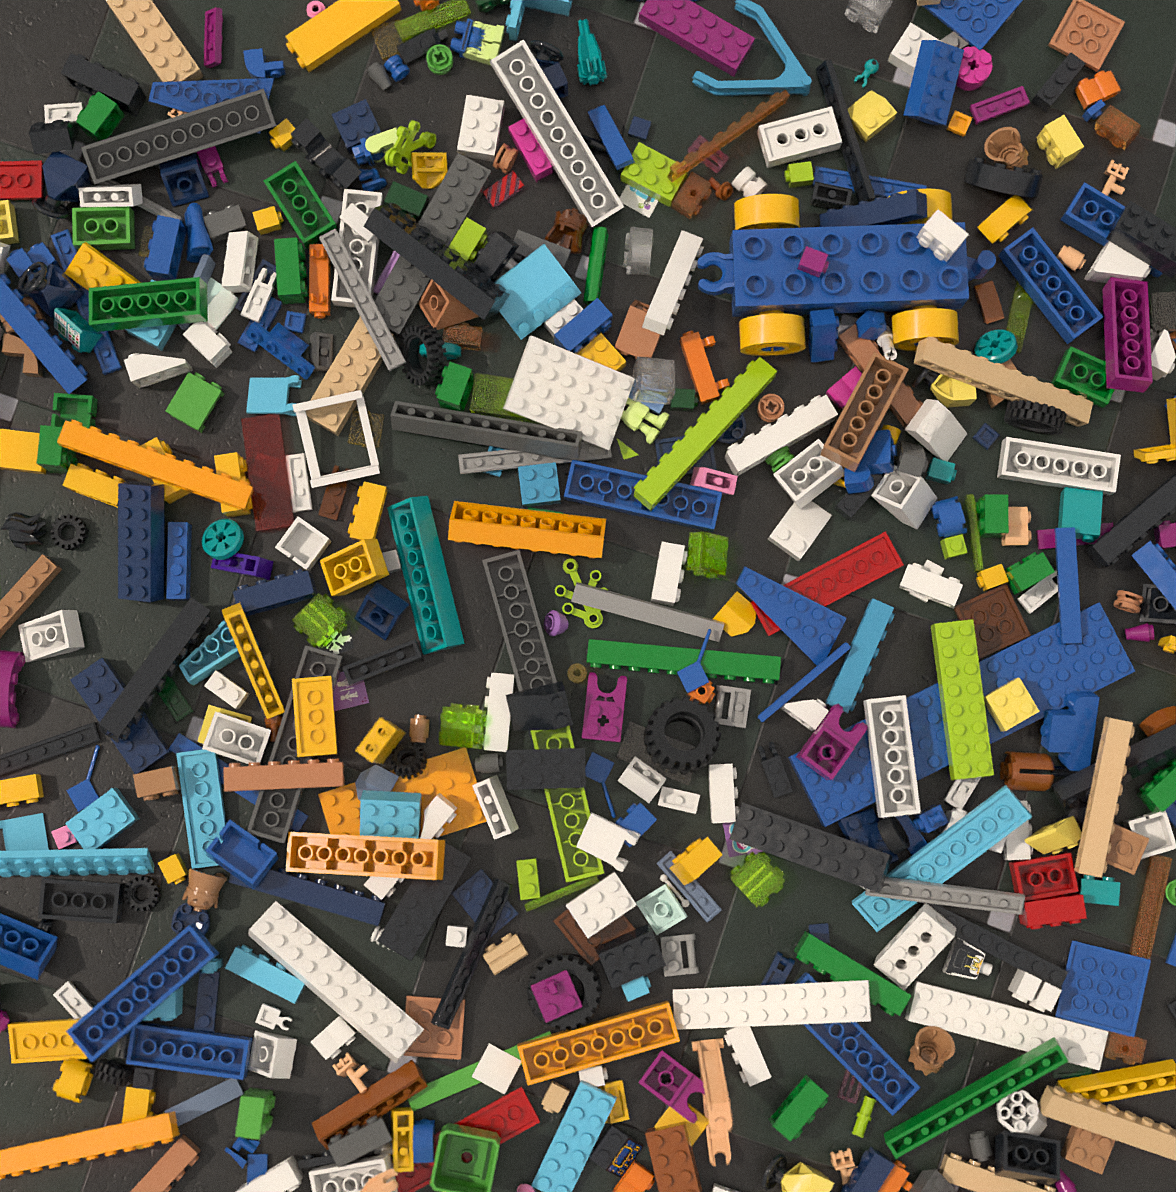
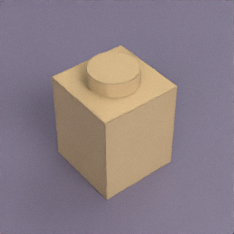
(555, 1097)

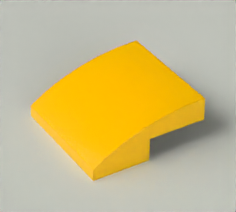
(619, 1110)
(694, 1129)

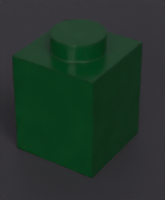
(684, 400)

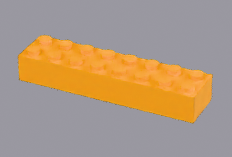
(527, 529)
(365, 855)
(598, 1042)

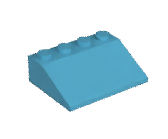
(536, 291)

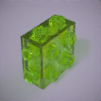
(707, 554)
(320, 621)
(462, 726)
(757, 878)

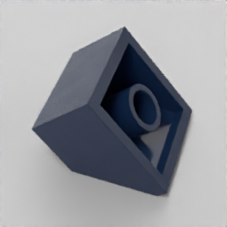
(184, 180)
(381, 611)

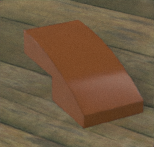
(989, 302)

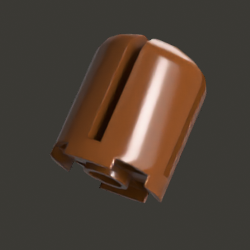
(1031, 761)

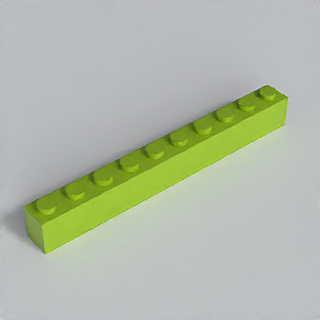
(704, 433)

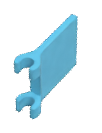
(271, 395)
(25, 833)

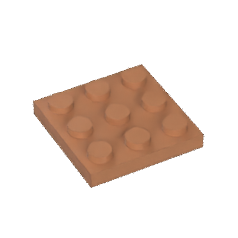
(1086, 33)
(435, 1040)

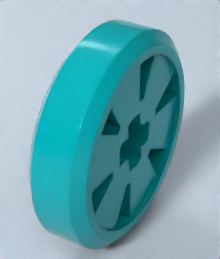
(1003, 339)
(453, 351)
(217, 531)

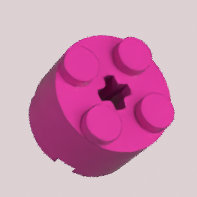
(981, 65)

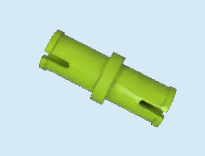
(864, 1116)

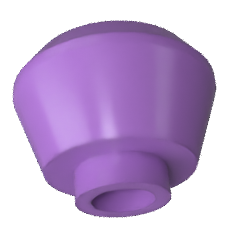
(555, 623)

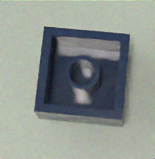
(355, 123)

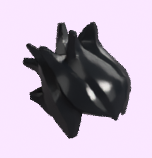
(24, 529)

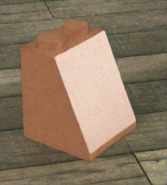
(443, 308)
(633, 337)

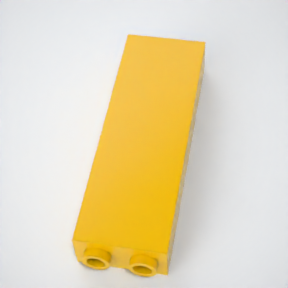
(337, 29)
(19, 451)
(381, 741)

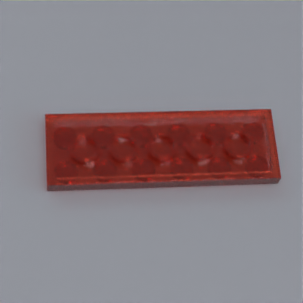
(267, 472)

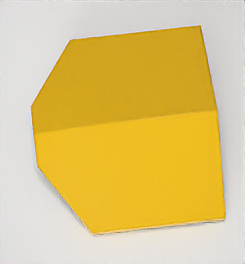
(428, 168)
(737, 615)

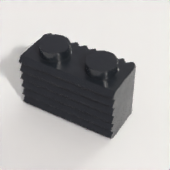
(830, 196)

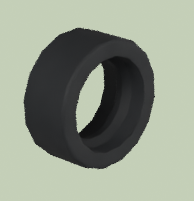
(893, 834)

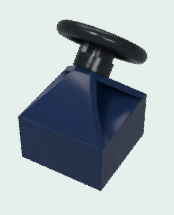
(548, 60)
(62, 179)
(49, 287)

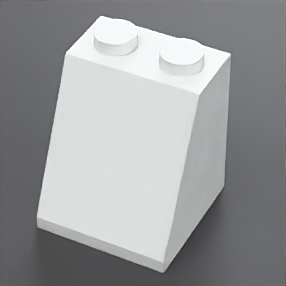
(1117, 263)
(905, 497)

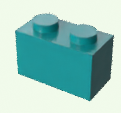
(1099, 891)

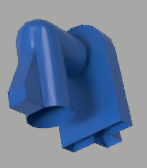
(376, 184)
(248, 1145)

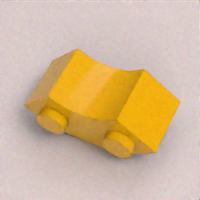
(1005, 218)

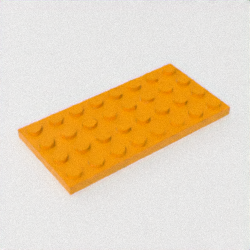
(444, 774)

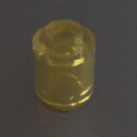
(579, 679)

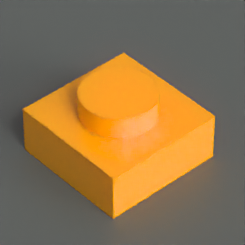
(959, 123)

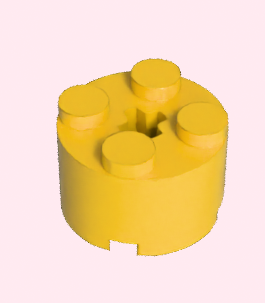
(74, 1080)

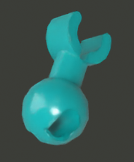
(869, 69)

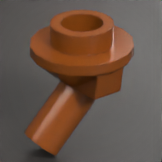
(722, 191)
(273, 723)

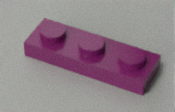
(213, 37)
(999, 105)

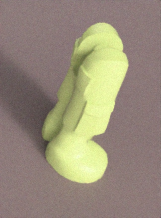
(634, 417)

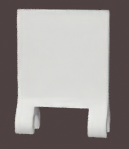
(606, 840)

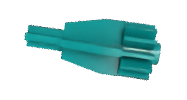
(590, 67)

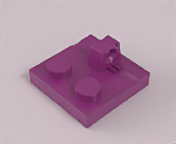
(556, 996)

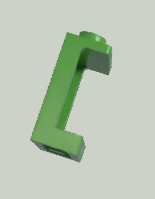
(194, 401)

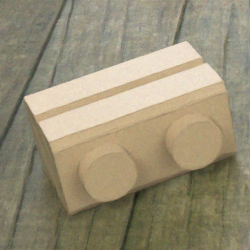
(505, 953)

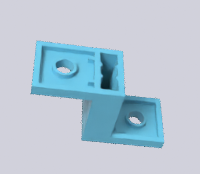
(517, 7)
(173, 1005)

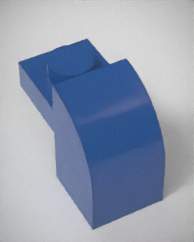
(258, 66)
(423, 1141)

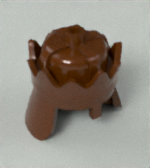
(568, 230)

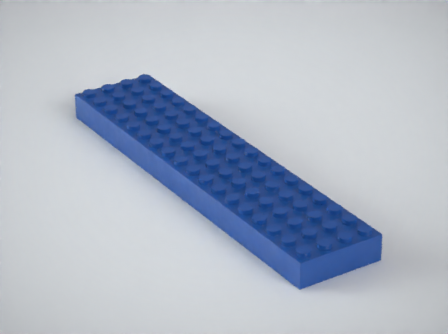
(1046, 670)

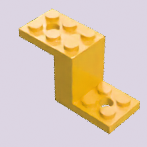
(1166, 452)

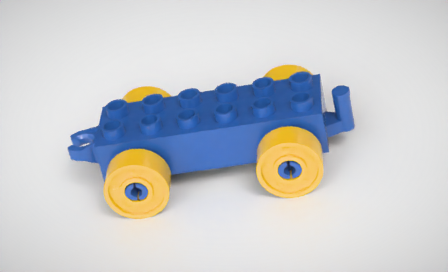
(867, 270)

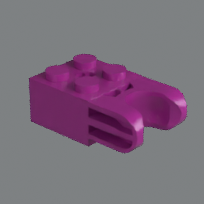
(604, 704)
(835, 740)
(674, 1093)

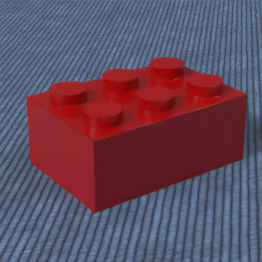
(1044, 876)
(1053, 911)

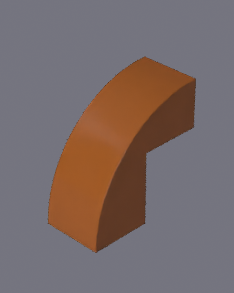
(1159, 721)

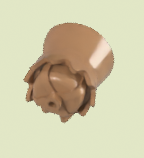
(1005, 148)
(203, 889)
(931, 1049)

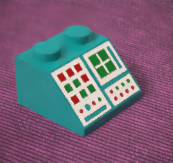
(75, 329)

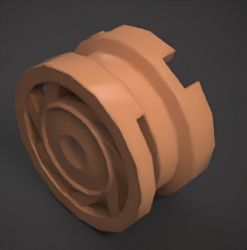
(505, 158)
(770, 407)
(1128, 601)

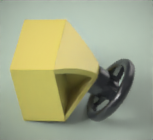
(946, 389)
(798, 1179)

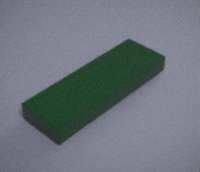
(175, 700)

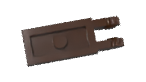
(333, 498)

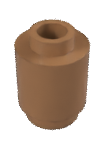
(419, 728)

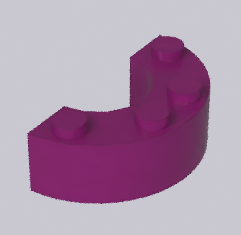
(10, 665)

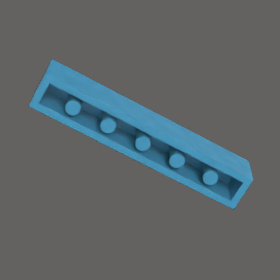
(859, 656)

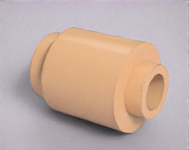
(1071, 258)

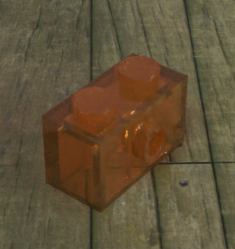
(1117, 127)
(691, 195)
(464, 335)
(1124, 1047)

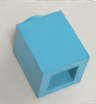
(636, 988)

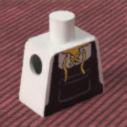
(965, 960)

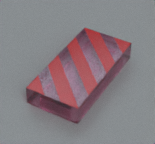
(503, 189)

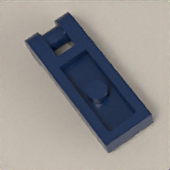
(774, 975)

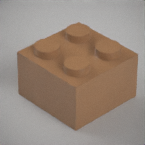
(156, 782)
(1087, 1149)

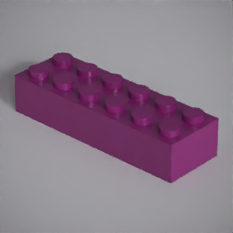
(698, 32)
(1127, 335)

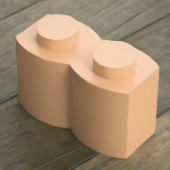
(1018, 527)

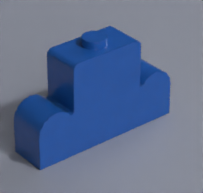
(876, 460)
(1072, 730)

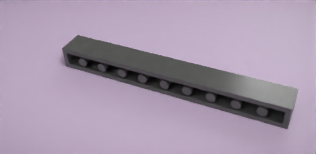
(486, 430)

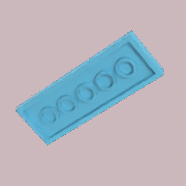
(201, 802)
(574, 1139)

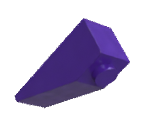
(245, 565)

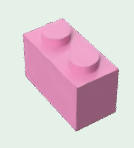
(714, 480)

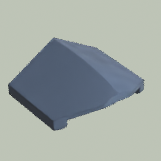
(375, 779)

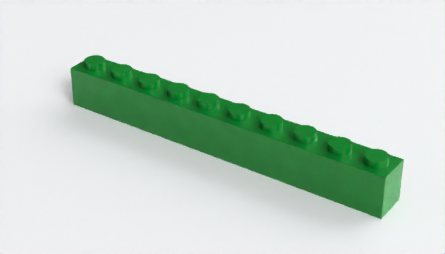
(675, 659)
(975, 1097)

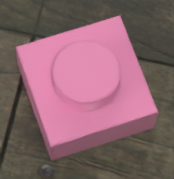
(63, 837)

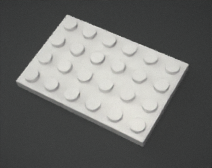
(569, 392)

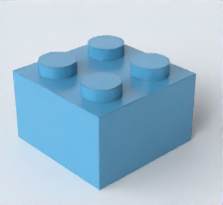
(539, 484)

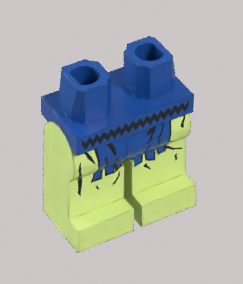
(479, 40)
(375, 147)

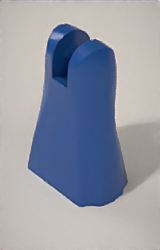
(198, 238)

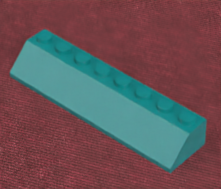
(425, 574)

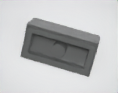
(321, 351)

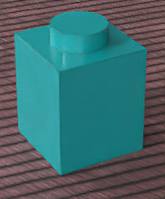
(941, 471)

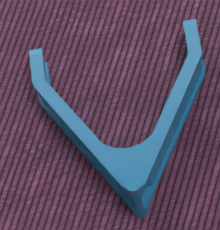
(792, 79)

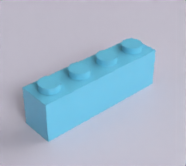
(265, 973)

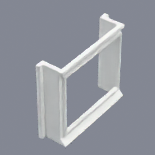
(316, 479)

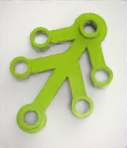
(394, 154)
(568, 594)

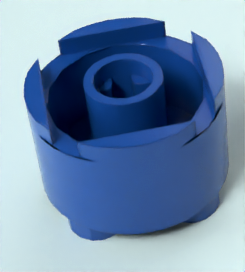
(949, 517)

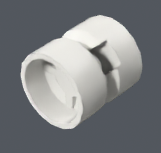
(748, 183)

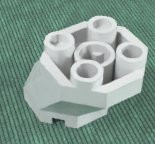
(1021, 1114)

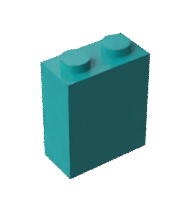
(1081, 510)

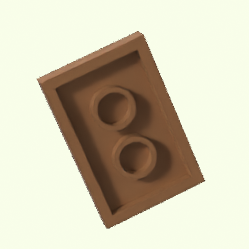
(1126, 849)

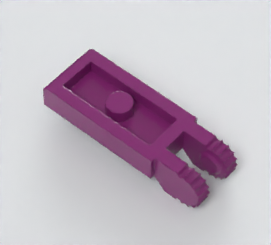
(212, 163)

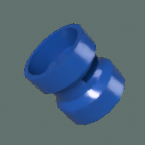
(396, 67)

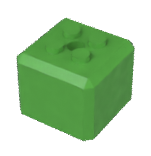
(454, 1174)

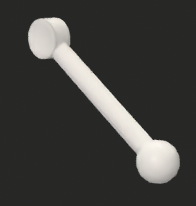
(685, 903)

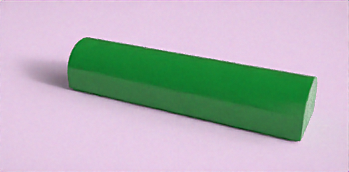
(596, 264)

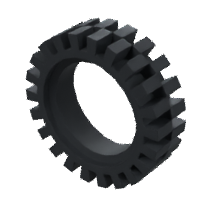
(434, 354)
(1035, 417)

